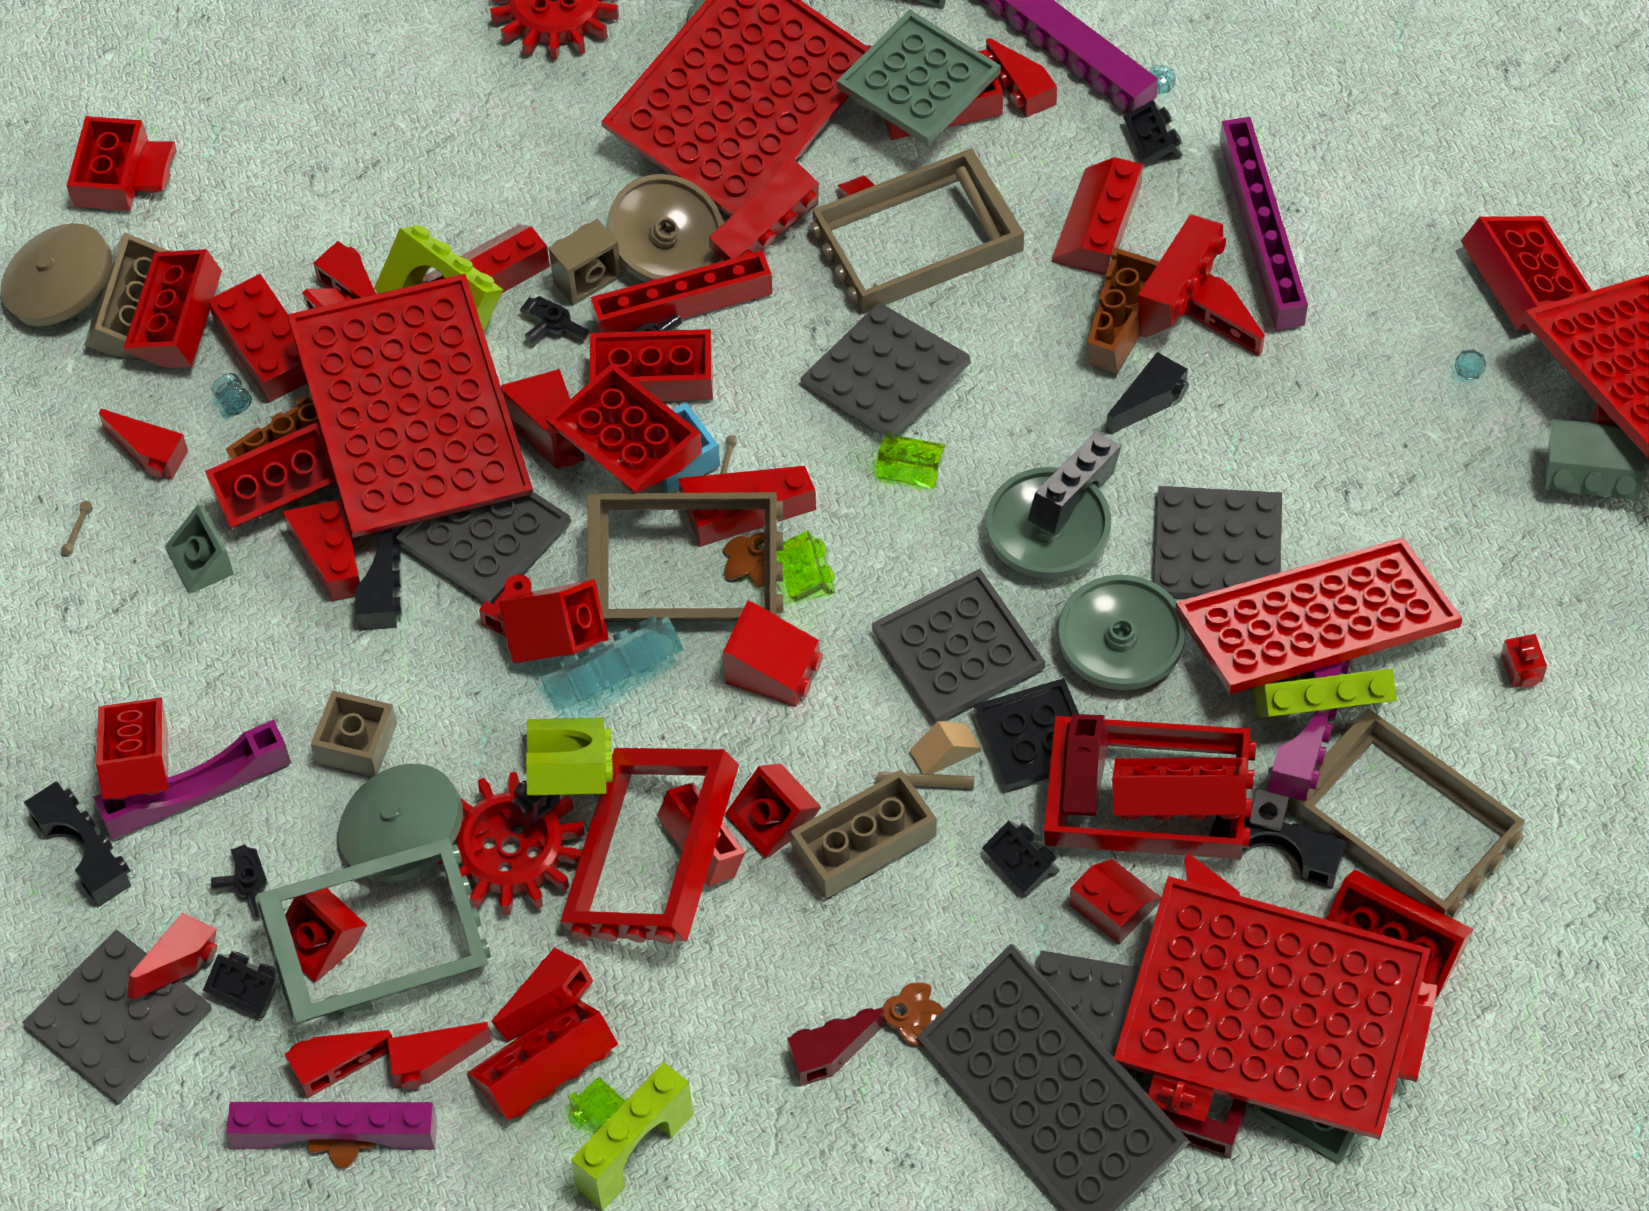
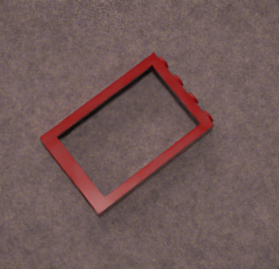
(1159, 737)
(696, 856)

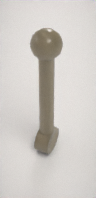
(731, 441)
(86, 508)

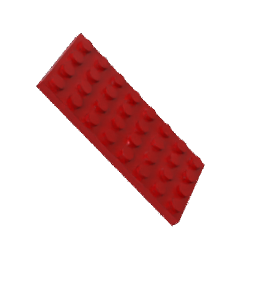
(1317, 615)

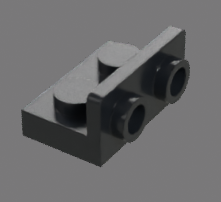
(1152, 132)
(1020, 856)
(242, 982)

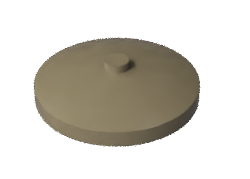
(663, 226)
(56, 274)

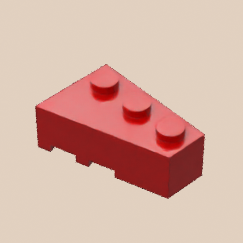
(327, 545)

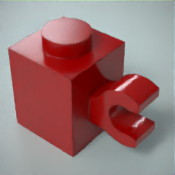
(1523, 661)

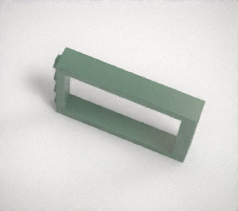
(287, 961)

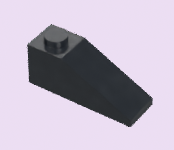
(1149, 393)

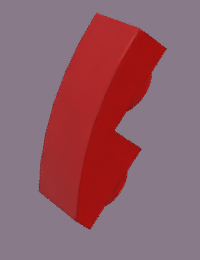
(153, 166)

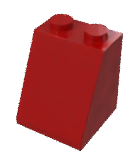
(530, 405)
(553, 621)
(770, 656)

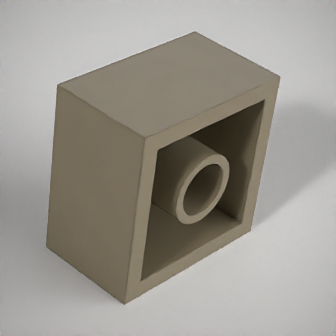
(585, 261)
(354, 733)

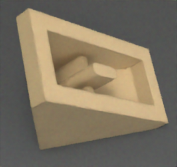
(944, 746)

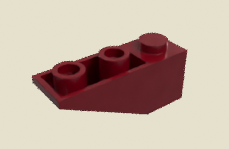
(1084, 764)
(825, 1050)

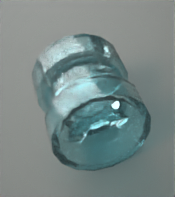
(231, 394)

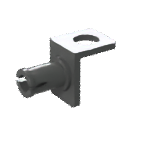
(1268, 803)

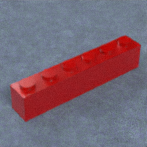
(683, 294)

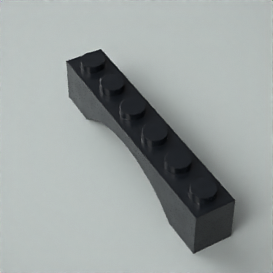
(376, 593)

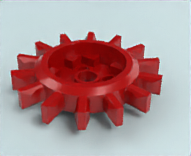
(554, 22)
(494, 822)

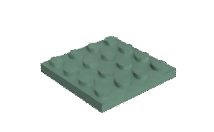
(918, 77)

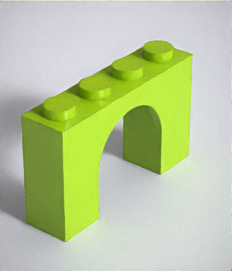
(418, 251)
(1324, 693)
(568, 756)
(659, 1102)

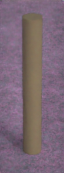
(977, 203)
(935, 780)

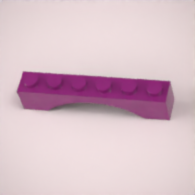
(247, 758)
(1297, 759)
(385, 1123)

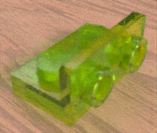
(910, 461)
(806, 566)
(595, 1104)

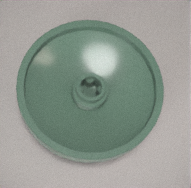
(1035, 550)
(1121, 632)
(397, 813)

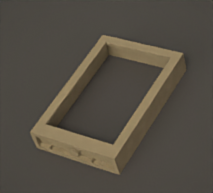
(902, 190)
(598, 547)
(1348, 749)

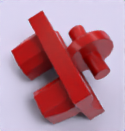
(1181, 1097)

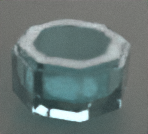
(1165, 77)
(1470, 364)

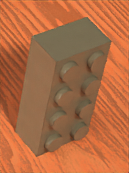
(863, 833)

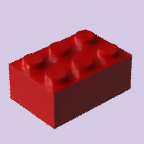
(106, 163)

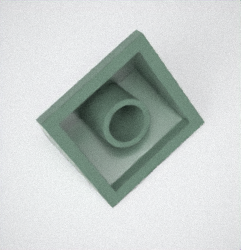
(199, 552)

